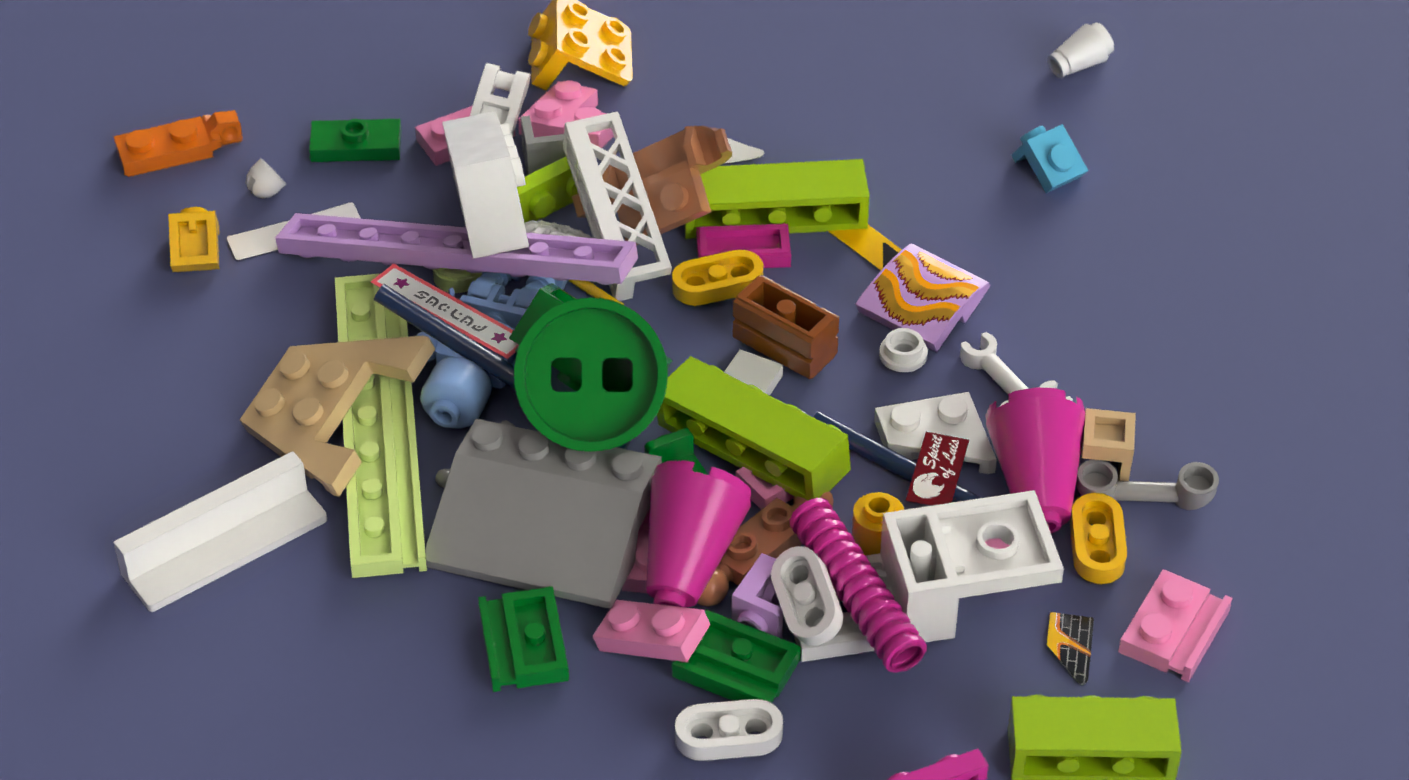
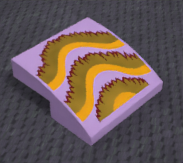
(922, 295)

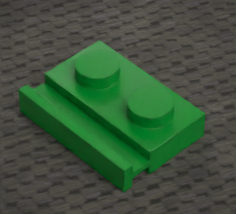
(523, 639)
(739, 661)

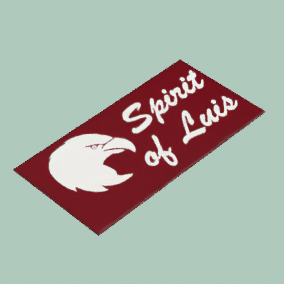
(937, 469)

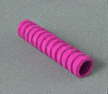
(859, 586)

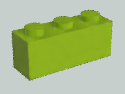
(1093, 738)

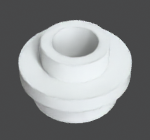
(903, 350)

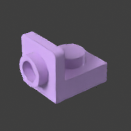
(756, 600)

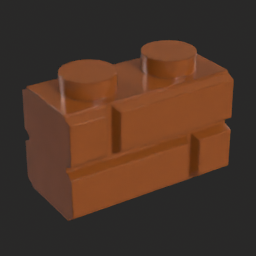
(785, 326)

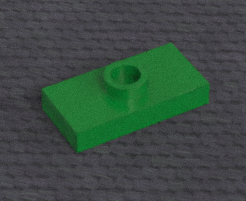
(355, 140)

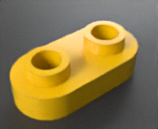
(715, 277)
(1101, 547)

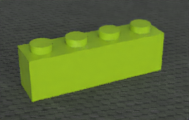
(800, 194)
(755, 430)

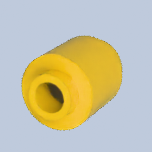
(868, 520)

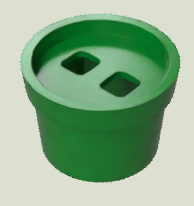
(591, 333)

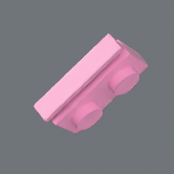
(1174, 625)

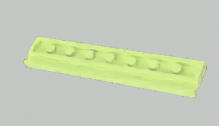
(381, 428)

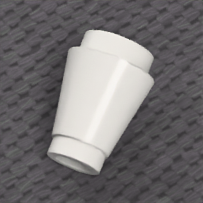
(1082, 50)

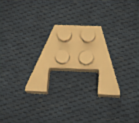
(314, 392)

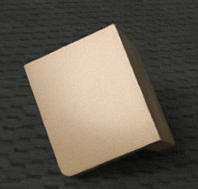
(1110, 438)

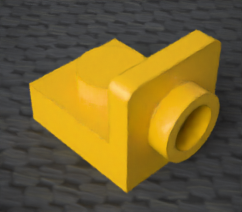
(193, 240)

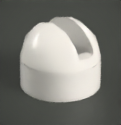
(263, 180)

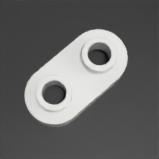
(808, 599)
(728, 729)

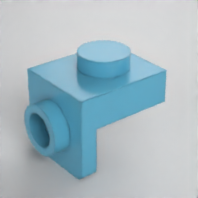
(1051, 156)

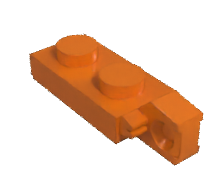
(176, 142)

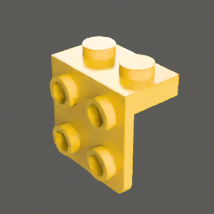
(580, 36)

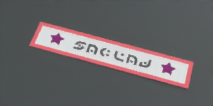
(450, 310)

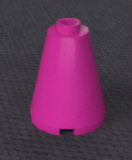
(1040, 447)
(690, 529)

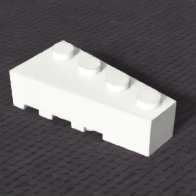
(487, 182)

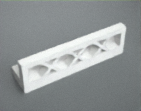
(595, 195)

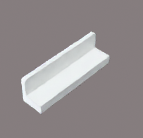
(218, 532)

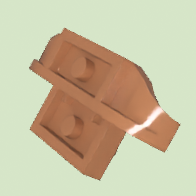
(671, 177)

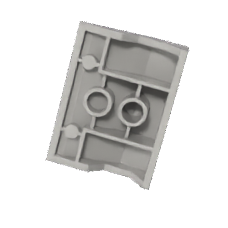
(541, 514)

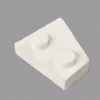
(905, 425)

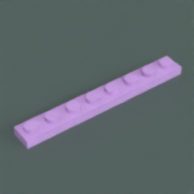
(449, 248)

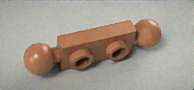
(763, 533)

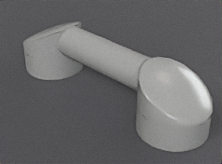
(1194, 488)

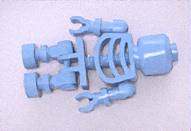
(457, 386)

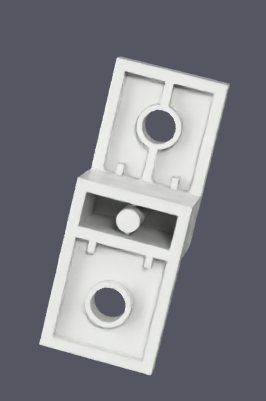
(941, 555)

